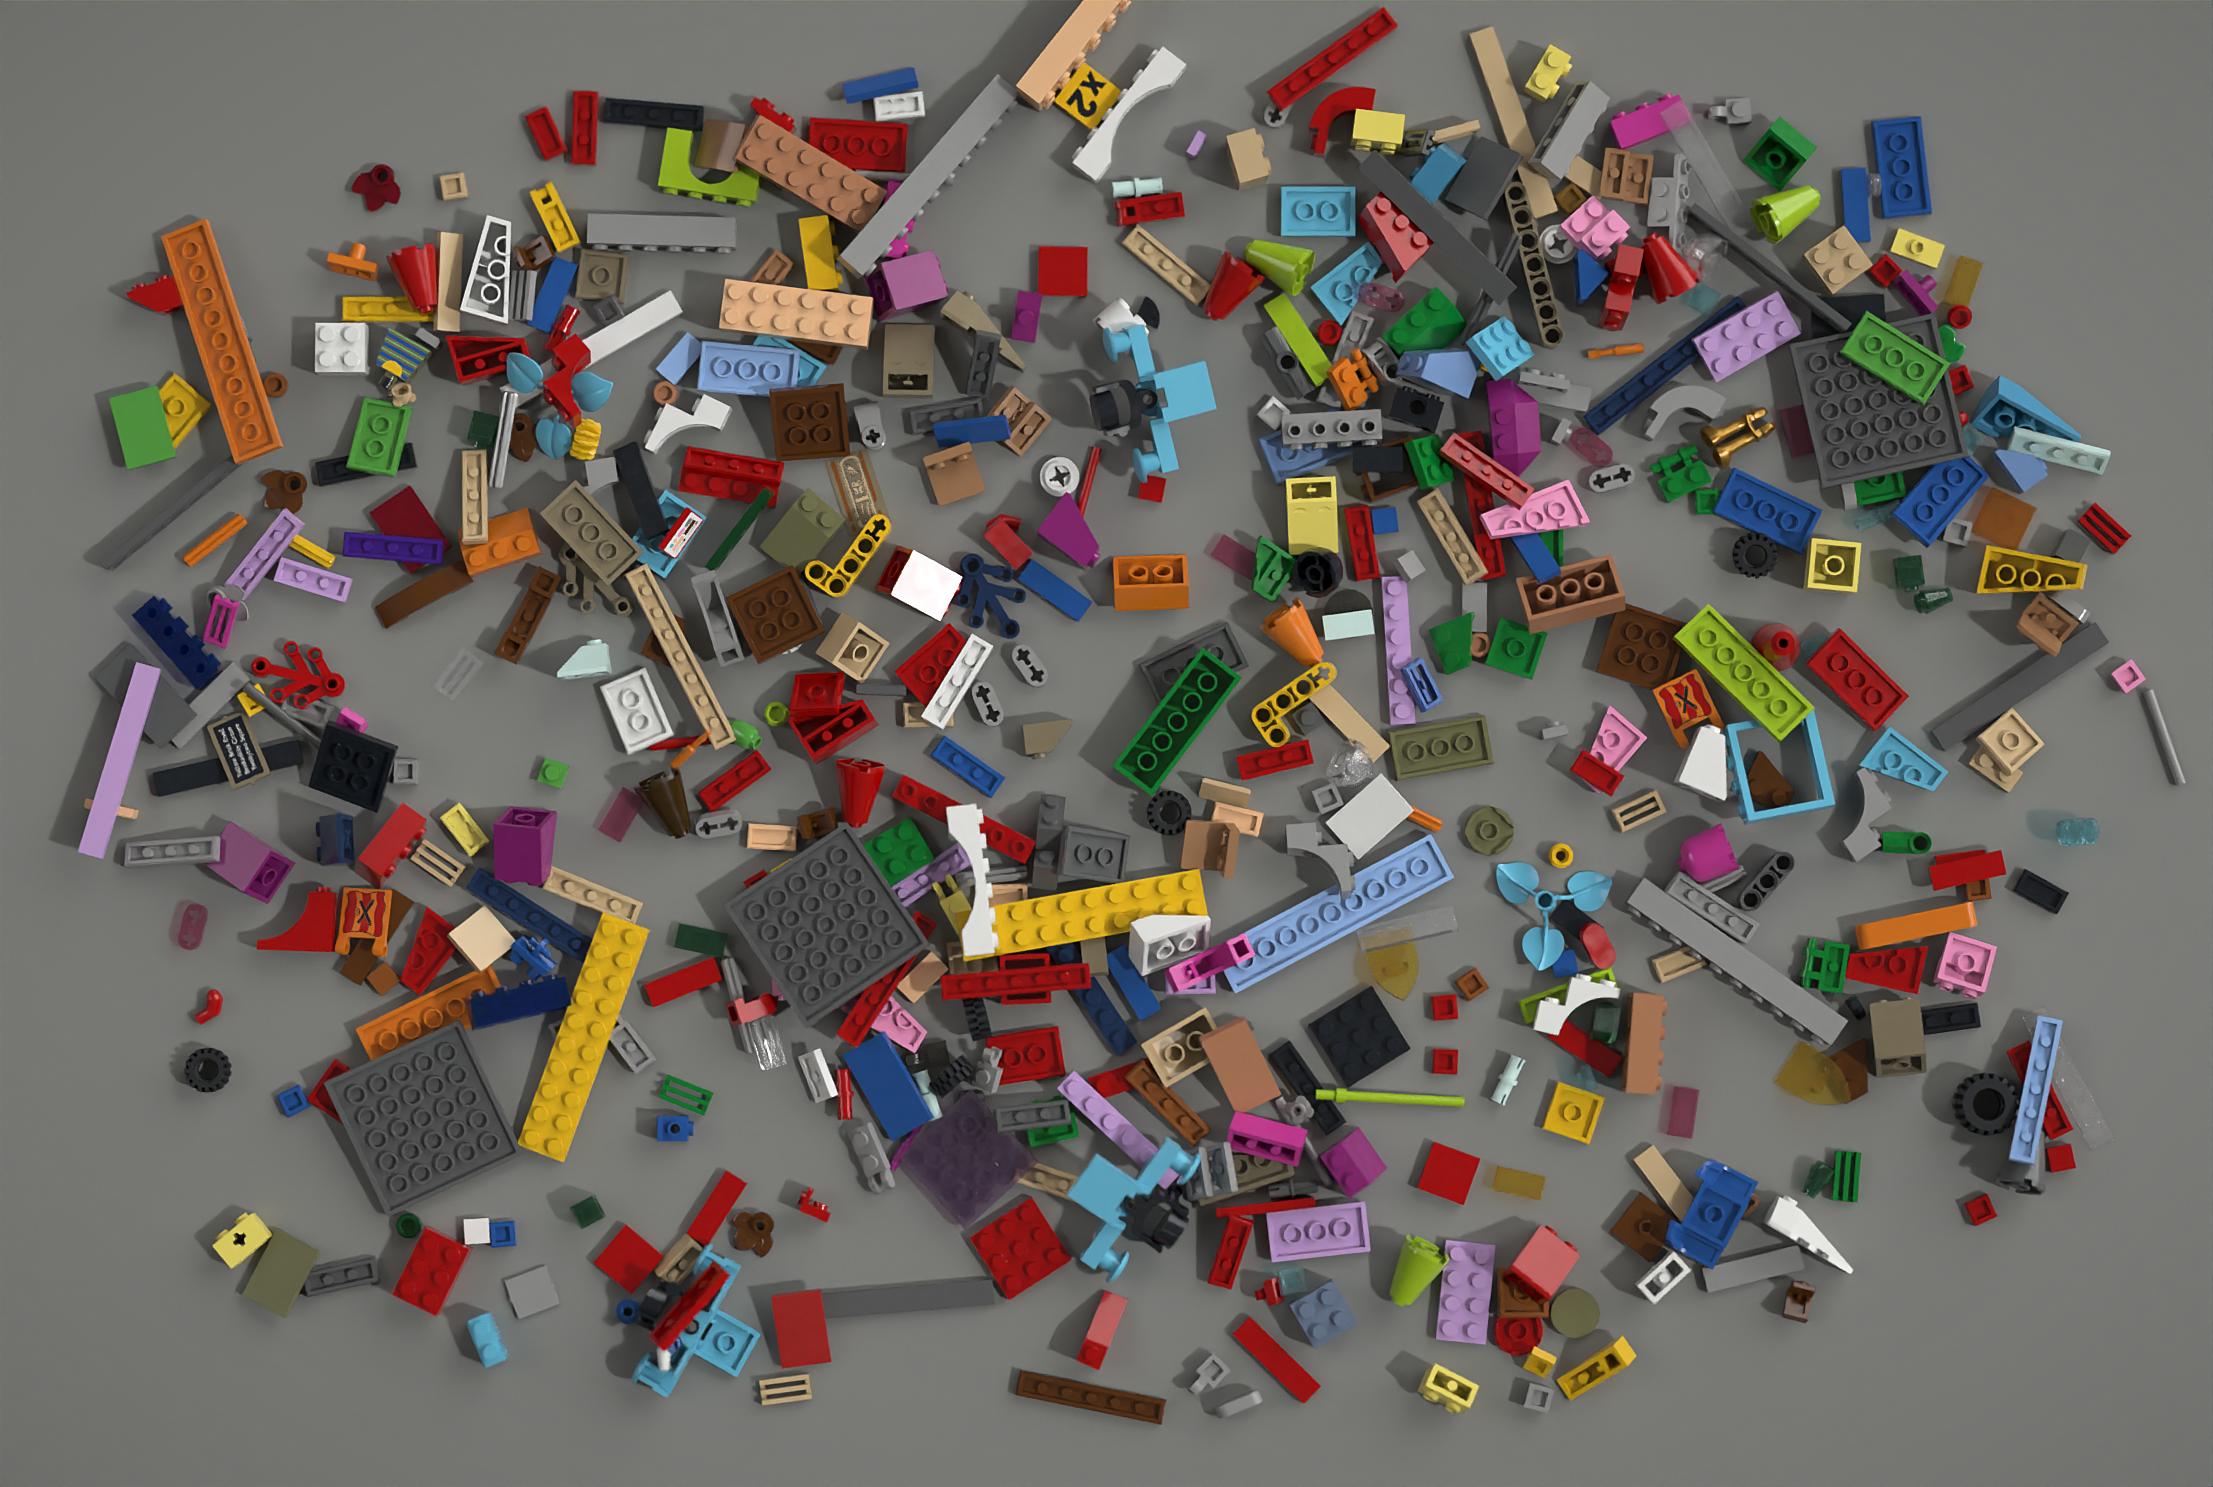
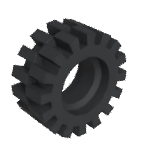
(1744, 544)
(1154, 809)
(977, 1018)
(195, 1061)
(952, 1076)

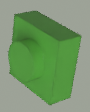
(553, 773)

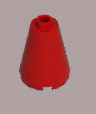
(1666, 269)
(416, 276)
(1230, 286)
(1767, 641)
(858, 788)

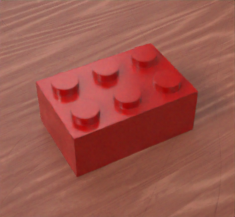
(432, 1271)

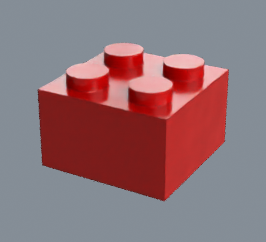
(1010, 962)

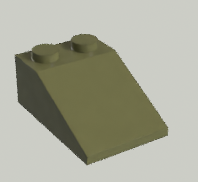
(803, 532)

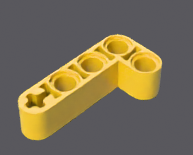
(853, 553)
(1296, 698)

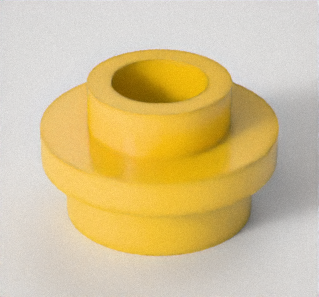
(1568, 855)

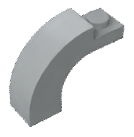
(1689, 397)

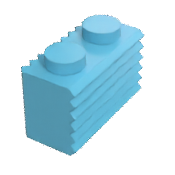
(487, 1339)

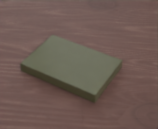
(281, 1273)

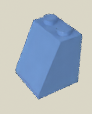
(1441, 370)

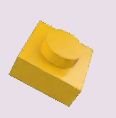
(249, 704)
(1539, 1362)

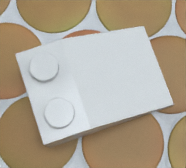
(1167, 940)

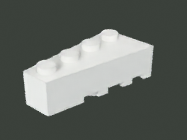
(489, 278)

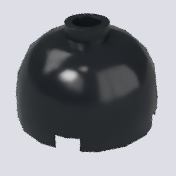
(1318, 571)

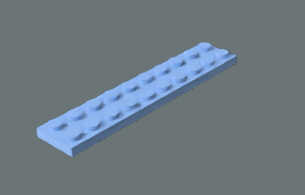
(1329, 917)

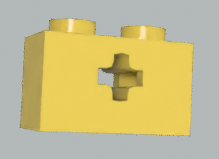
(236, 1253)

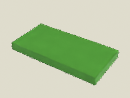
(1894, 358)

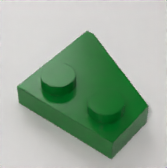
(1270, 569)
(1454, 642)

